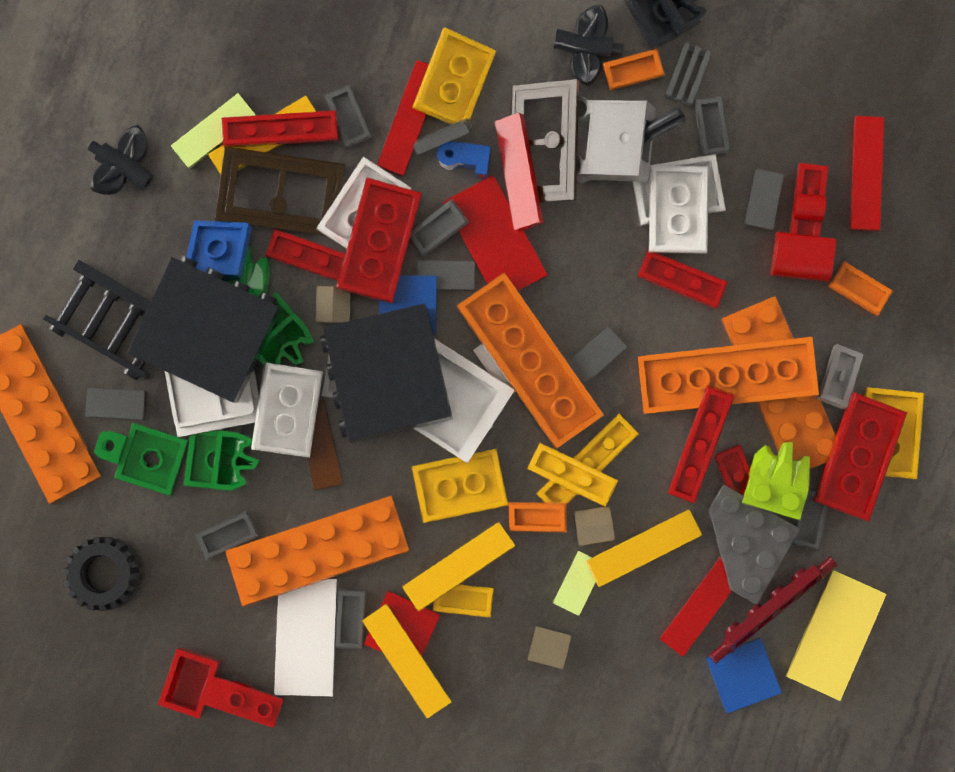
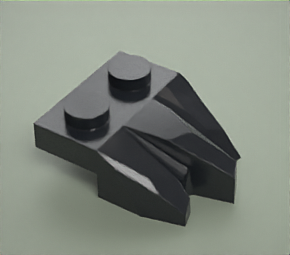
(665, 19)

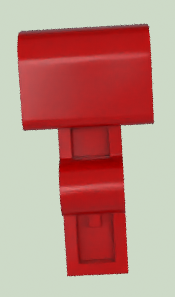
(802, 251)
(194, 685)

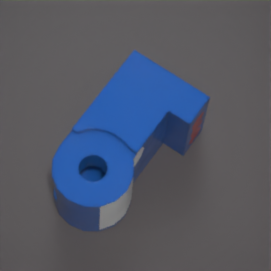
(465, 155)

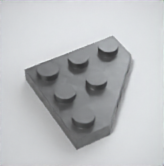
(749, 542)

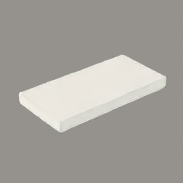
(306, 640)

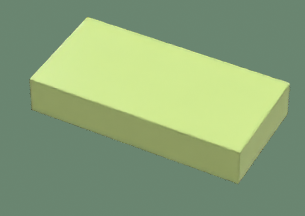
(576, 585)

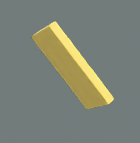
(835, 635)

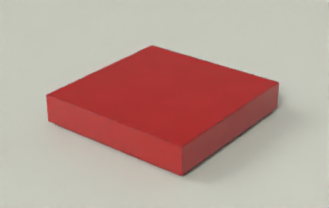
(416, 624)

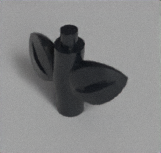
(588, 44)
(121, 163)

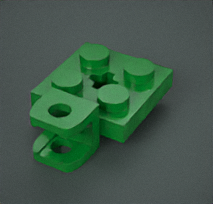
(130, 454)

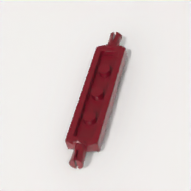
(780, 600)

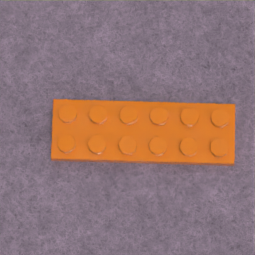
(530, 360)
(747, 370)
(41, 419)
(788, 419)
(317, 551)

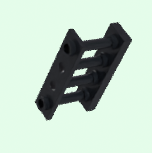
(112, 292)

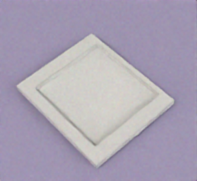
(474, 401)
(202, 411)

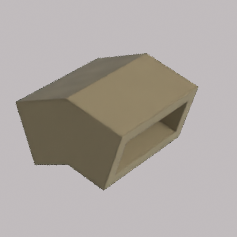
(332, 305)
(594, 525)
(549, 647)

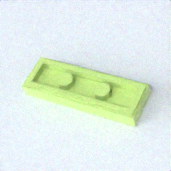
(208, 134)

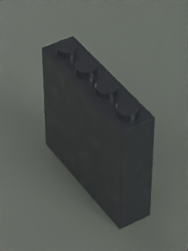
(205, 328)
(386, 373)

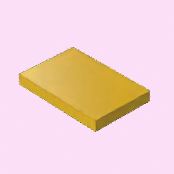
(454, 77)
(906, 453)
(459, 488)

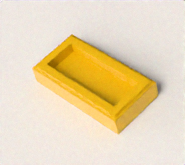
(466, 601)

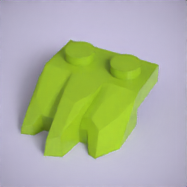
(778, 481)

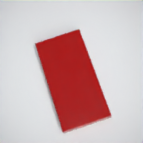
(492, 236)
(378, 240)
(860, 456)

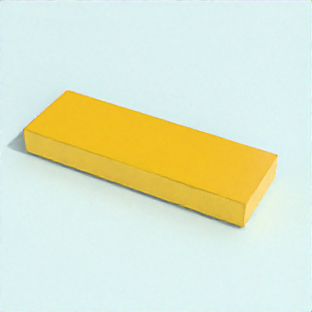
(572, 474)

